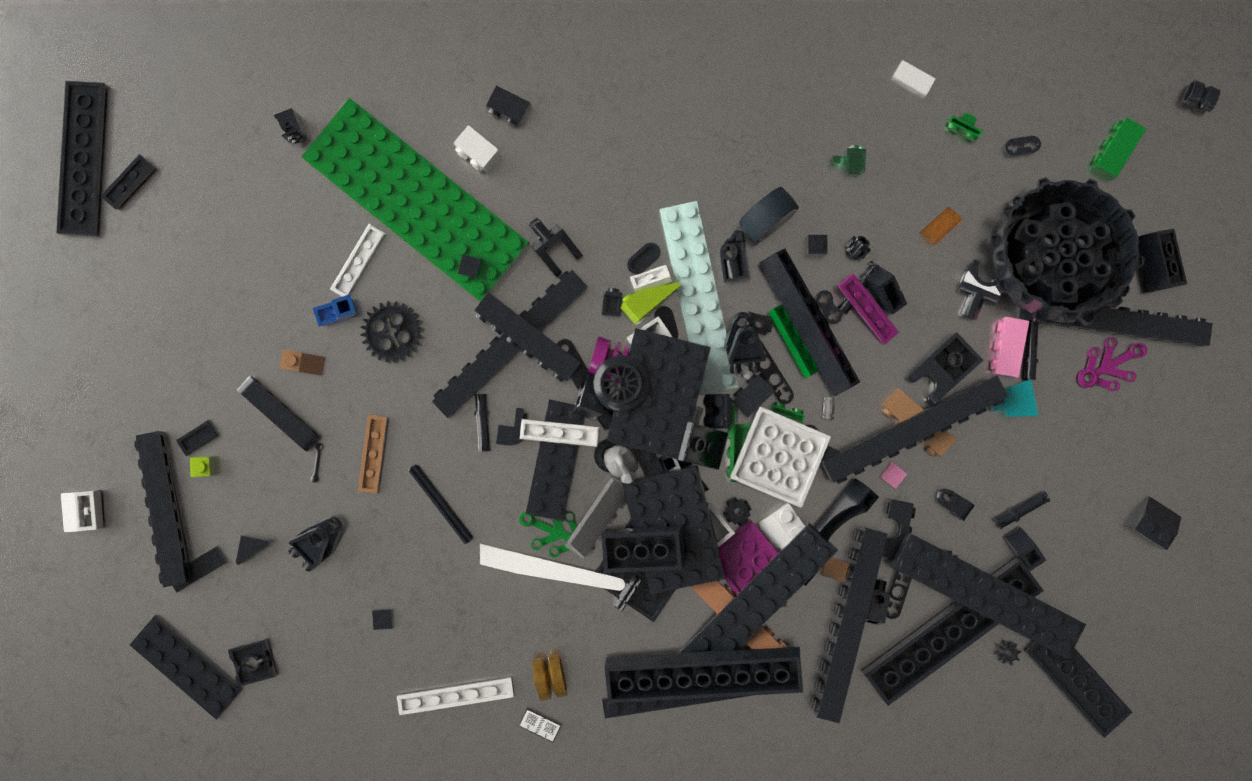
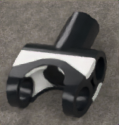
(977, 291)

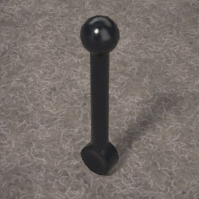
(319, 446)

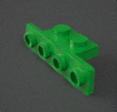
(737, 436)

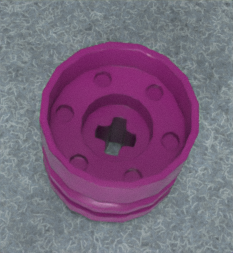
(603, 352)

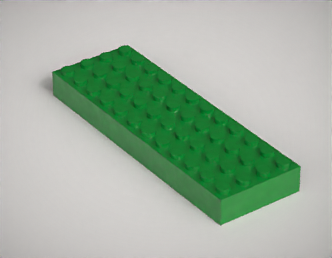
(414, 198)

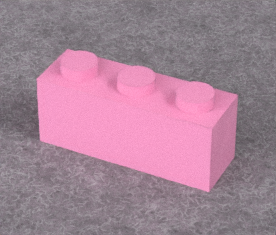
(1009, 347)

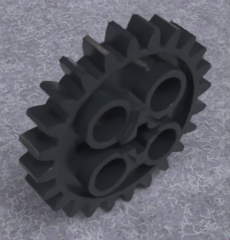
(376, 338)

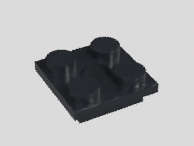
(718, 411)

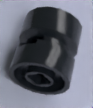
(1202, 96)

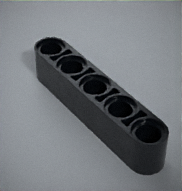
(278, 413)

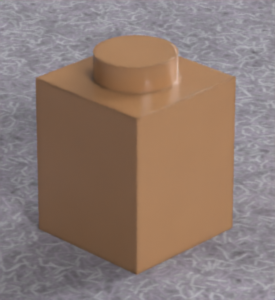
(835, 569)

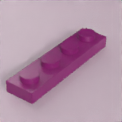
(868, 308)

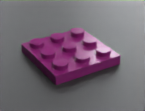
(745, 555)

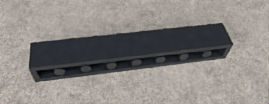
(809, 322)
(162, 508)

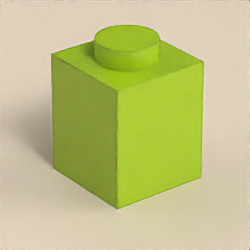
(202, 466)

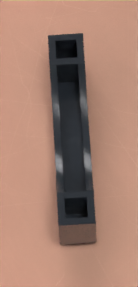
(854, 501)

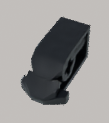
(735, 267)

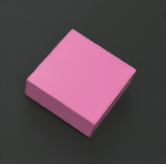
(893, 475)

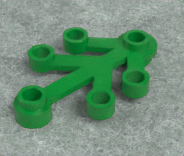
(557, 532)

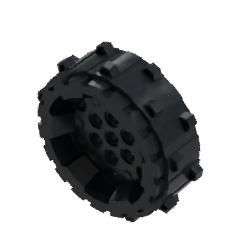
(1087, 211)

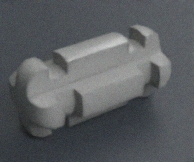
(828, 408)

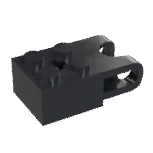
(943, 371)

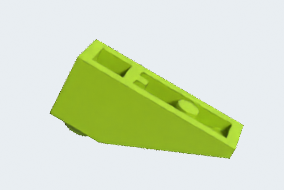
(644, 301)

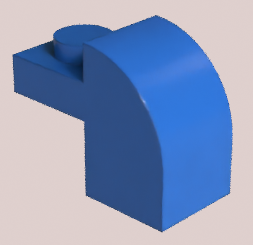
(335, 311)

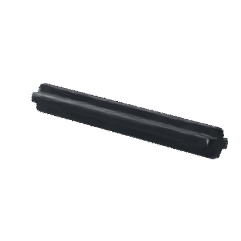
(440, 504)

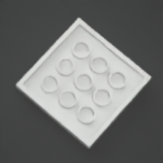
(780, 457)

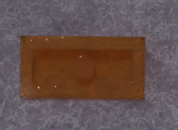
(941, 226)

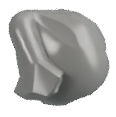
(621, 463)

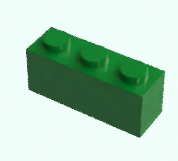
(1118, 148)

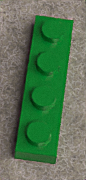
(792, 339)

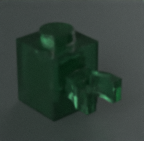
(853, 160)

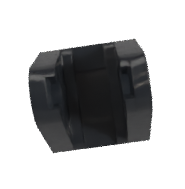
(546, 237)
(743, 345)
(316, 542)

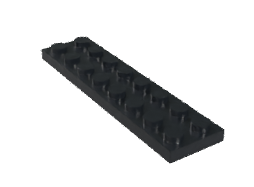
(81, 158)

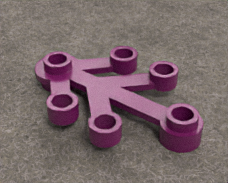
(1109, 366)

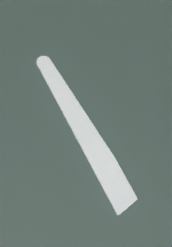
(542, 568)

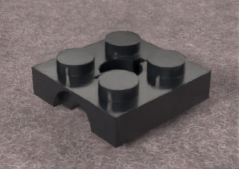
(257, 650)

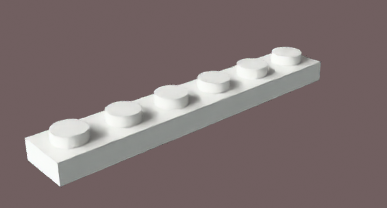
(455, 696)

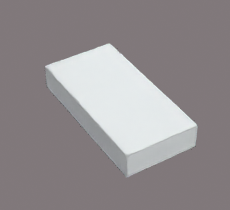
(913, 78)

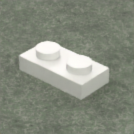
(652, 278)

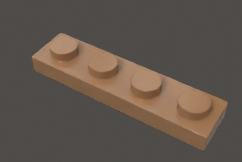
(372, 454)

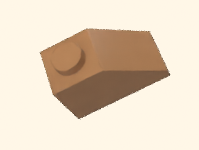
(302, 362)

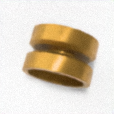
(553, 676)

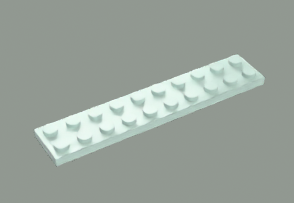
(698, 292)

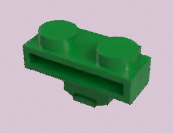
(965, 125)
(795, 414)

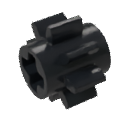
(858, 247)
(1014, 656)

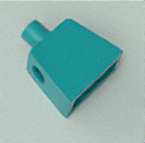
(1019, 401)

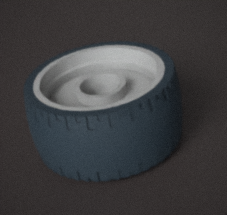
(768, 214)

